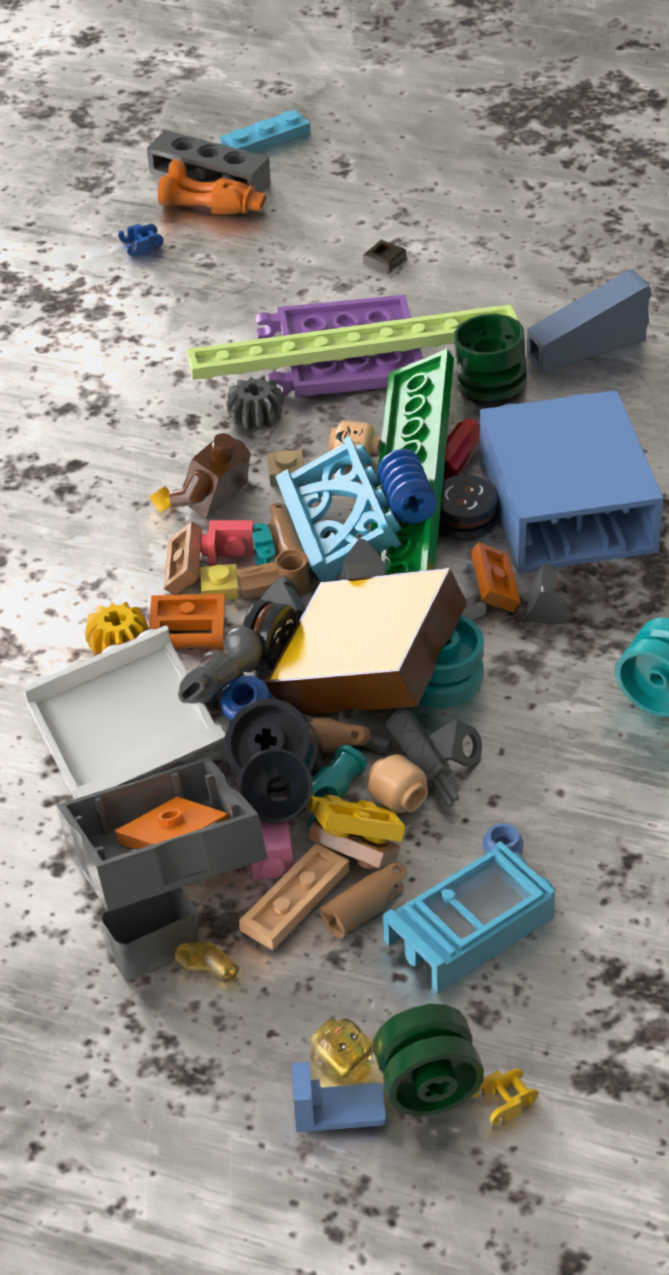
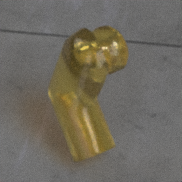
(206, 956)

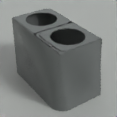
(165, 921)

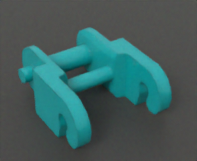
(263, 544)

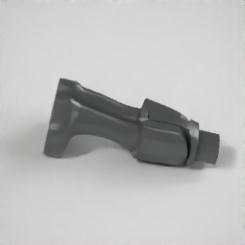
(219, 668)

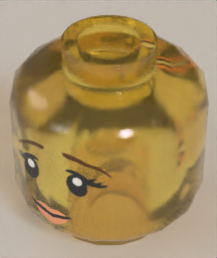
(342, 1051)

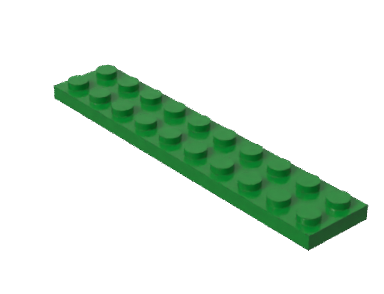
(418, 421)

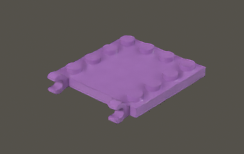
(345, 374)

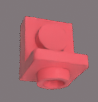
(228, 539)

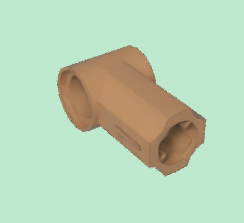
(257, 579)

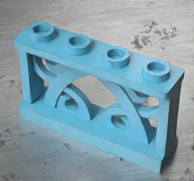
(314, 481)

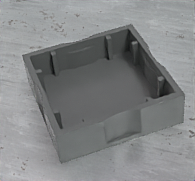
(133, 875)

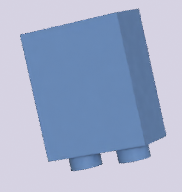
(570, 481)

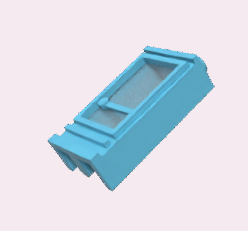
(472, 915)

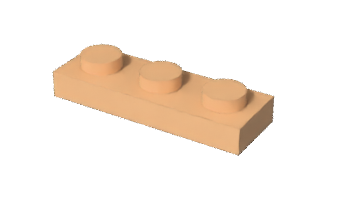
(294, 896)

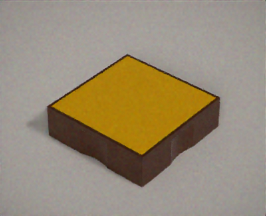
(368, 642)

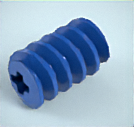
(406, 486)

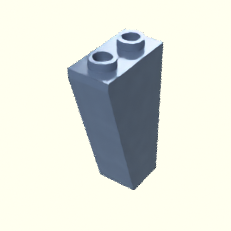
(593, 324)

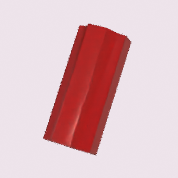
(461, 447)

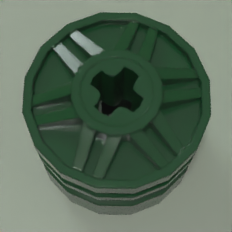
(490, 357)

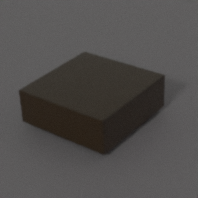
(384, 256)

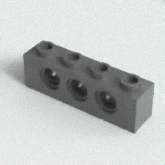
(208, 160)

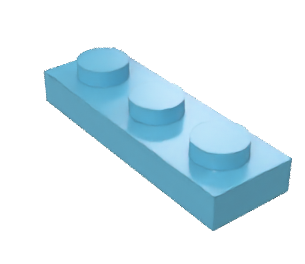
(268, 132)

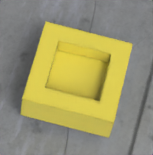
(220, 580)

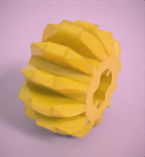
(113, 626)

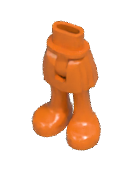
(223, 196)

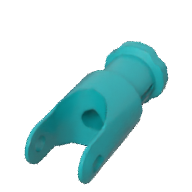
(338, 774)

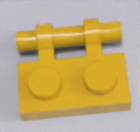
(361, 818)

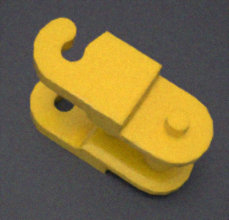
(498, 1083)

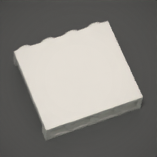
(122, 716)

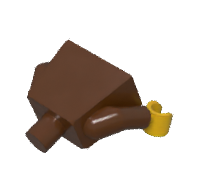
(211, 477)

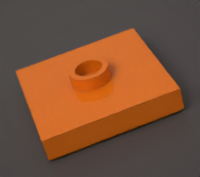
(166, 822)

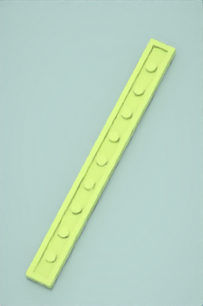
(331, 344)

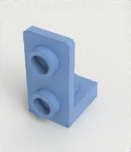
(334, 1106)

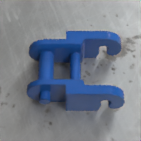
(144, 237)

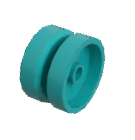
(458, 668)
(644, 668)

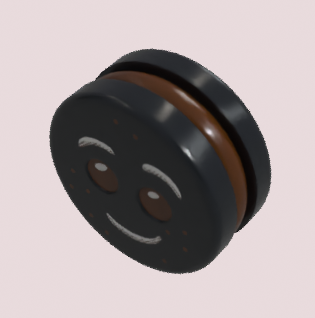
(468, 506)
(274, 626)

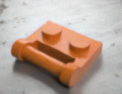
(191, 613)

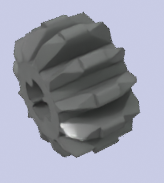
(255, 402)

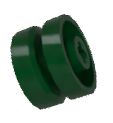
(428, 1060)

